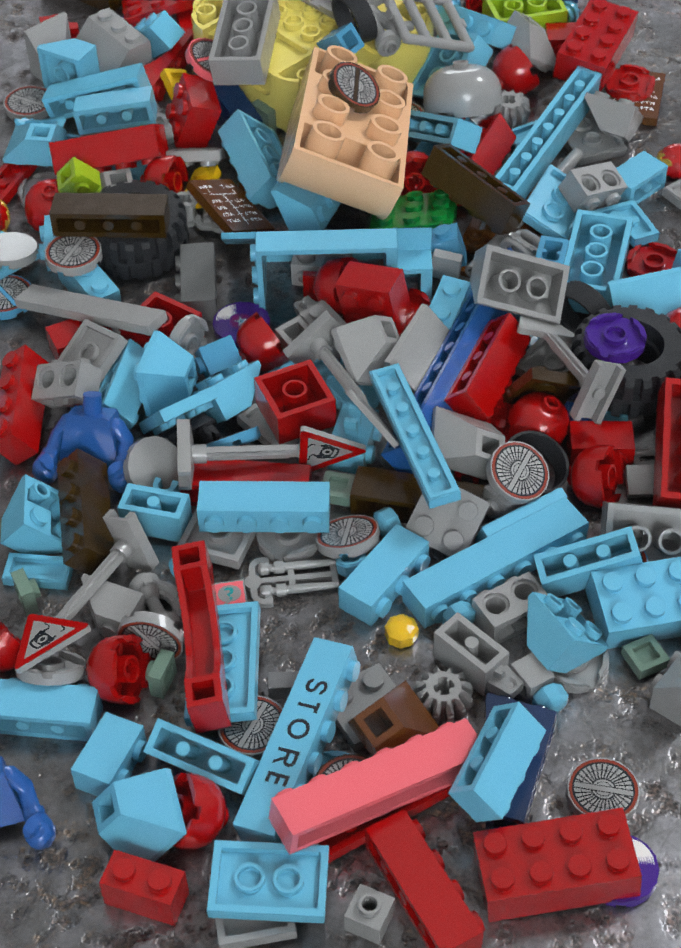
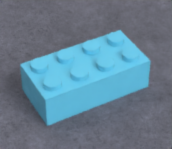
(597, 250)
(637, 601)

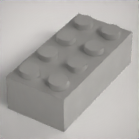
(244, 42)

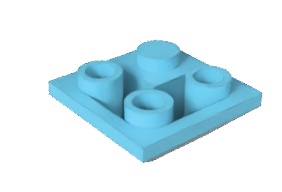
(31, 144)
(164, 373)
(234, 387)
(32, 519)
(560, 633)
(141, 814)

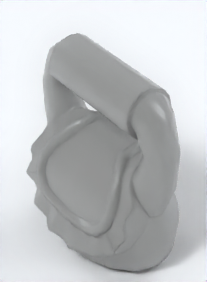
(522, 242)

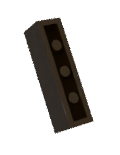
(475, 189)
(110, 215)
(382, 488)
(83, 503)

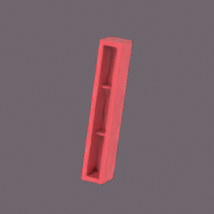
(371, 786)

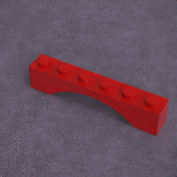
(173, 58)
(205, 668)

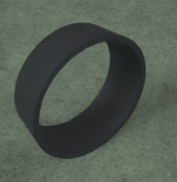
(362, 13)
(586, 297)
(551, 450)

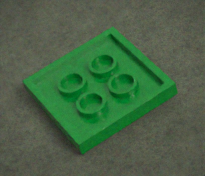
(419, 211)

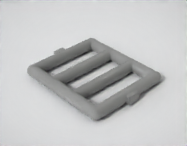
(424, 37)

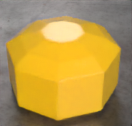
(401, 631)

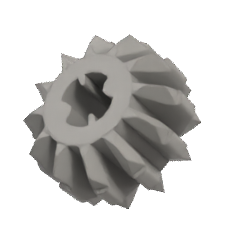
(514, 109)
(445, 694)

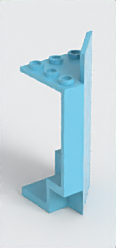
(397, 247)

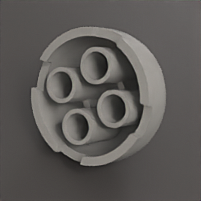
(462, 91)

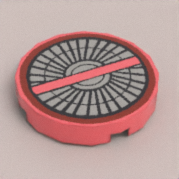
(198, 56)

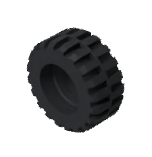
(145, 256)
(640, 382)

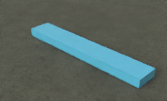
(415, 436)

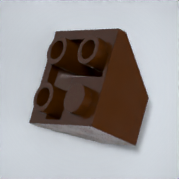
(392, 720)

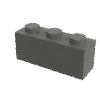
(197, 278)

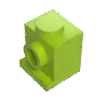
(78, 178)

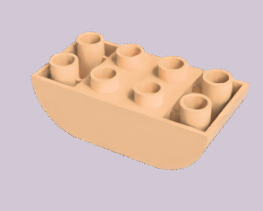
(346, 152)

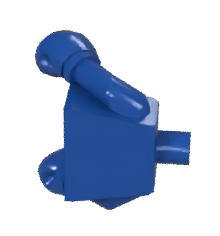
(92, 430)
(21, 804)

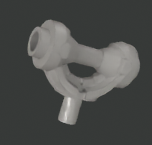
(387, 40)
(157, 589)

